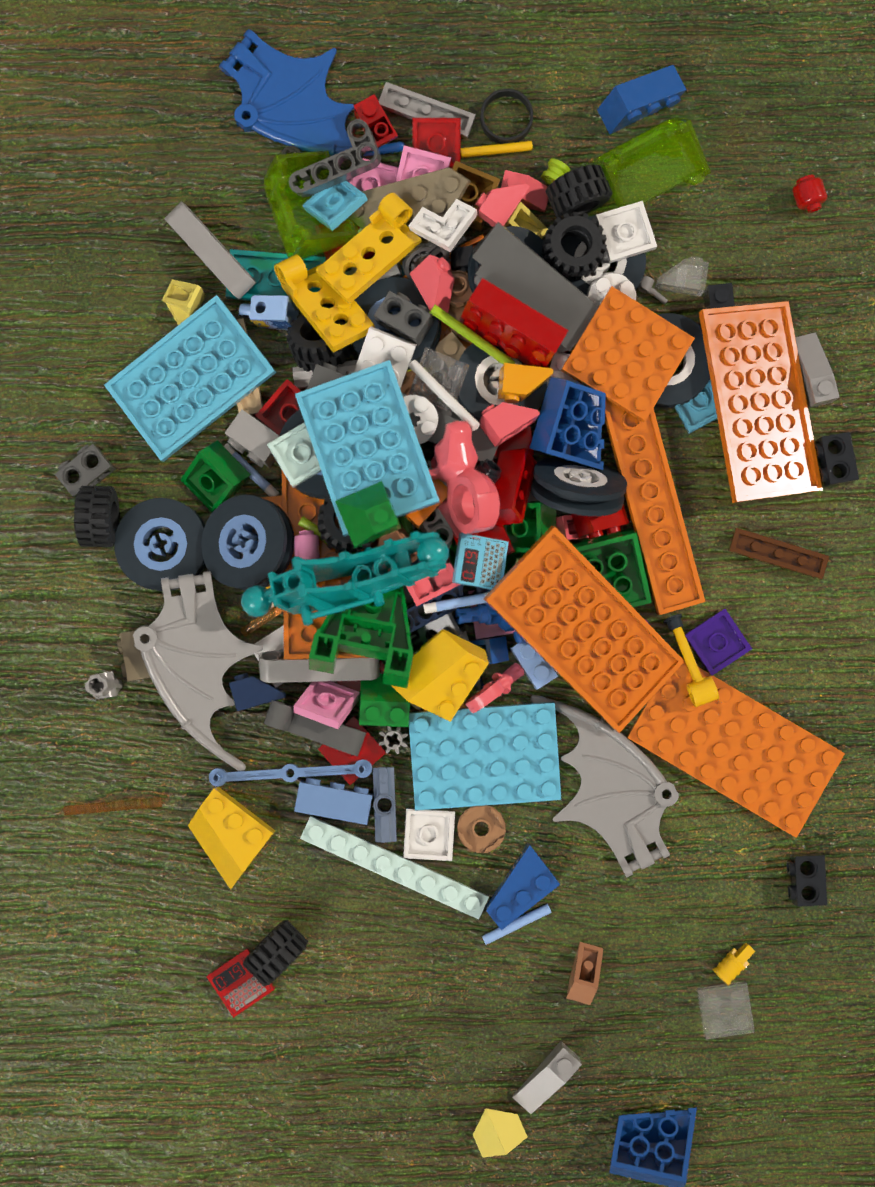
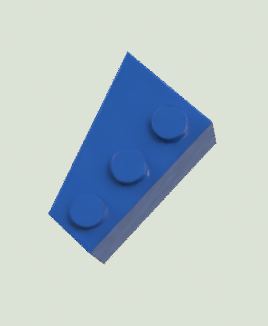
(641, 98)
(521, 889)

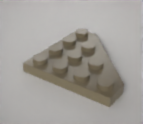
(431, 190)

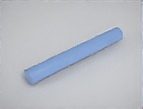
(518, 923)

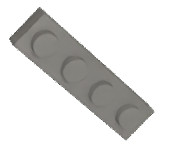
(419, 106)

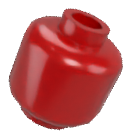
(809, 193)

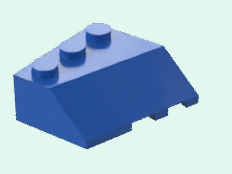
(571, 423)
(654, 1146)

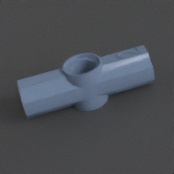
(384, 820)

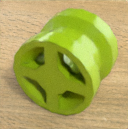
(555, 169)

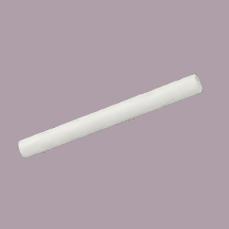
(449, 400)

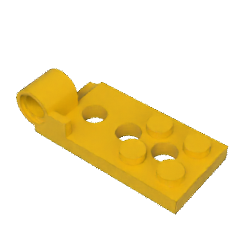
(386, 221)
(296, 283)

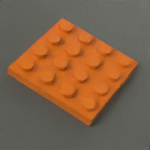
(627, 354)

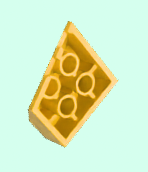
(444, 674)
(229, 834)

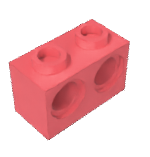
(432, 587)

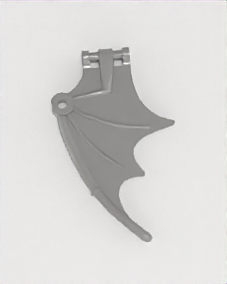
(189, 657)
(617, 789)

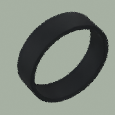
(509, 93)

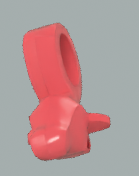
(455, 465)

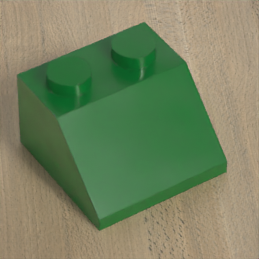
(215, 475)
(536, 522)
(382, 705)

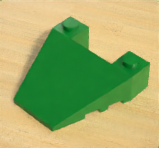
(370, 633)

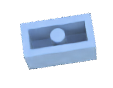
(534, 665)

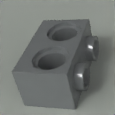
(400, 323)
(87, 475)

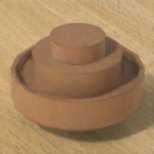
(461, 289)

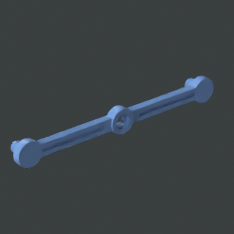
(361, 768)

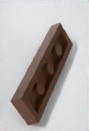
(778, 553)

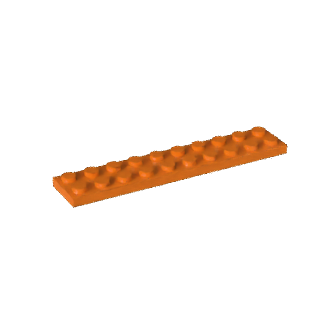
(654, 510)

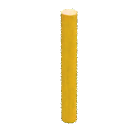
(496, 149)

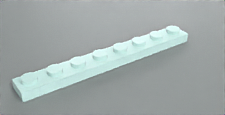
(394, 867)

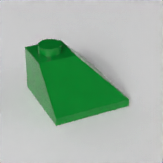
(368, 514)

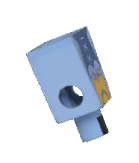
(270, 311)

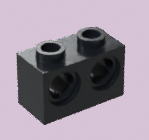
(843, 459)
(814, 878)

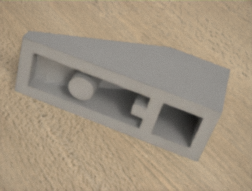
(816, 371)
(548, 1078)

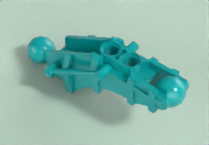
(298, 592)

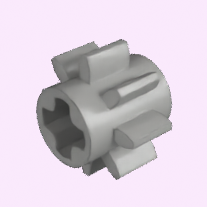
(396, 745)

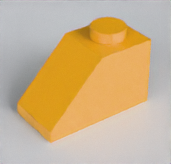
(520, 381)

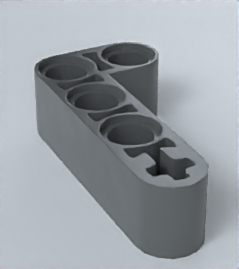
(333, 163)
(344, 739)

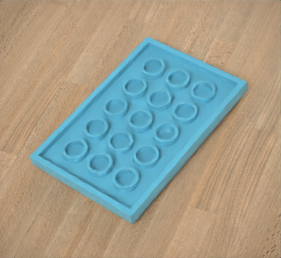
(190, 378)
(367, 438)
(485, 756)

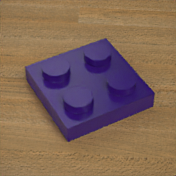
(717, 642)

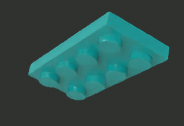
(261, 268)

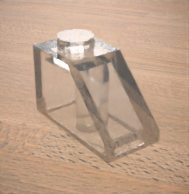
(685, 277)

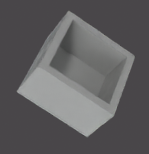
(251, 436)

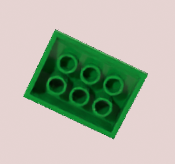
(620, 563)

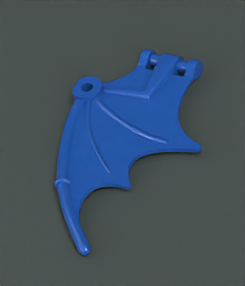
(290, 98)

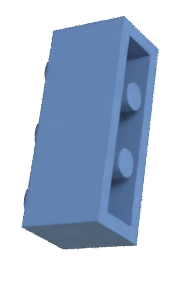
(334, 801)

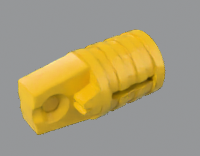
(733, 963)

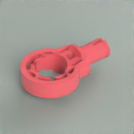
(493, 689)

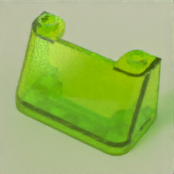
(654, 162)
(297, 228)

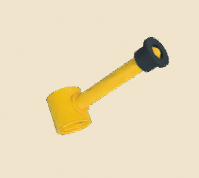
(701, 689)

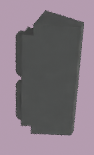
(533, 281)

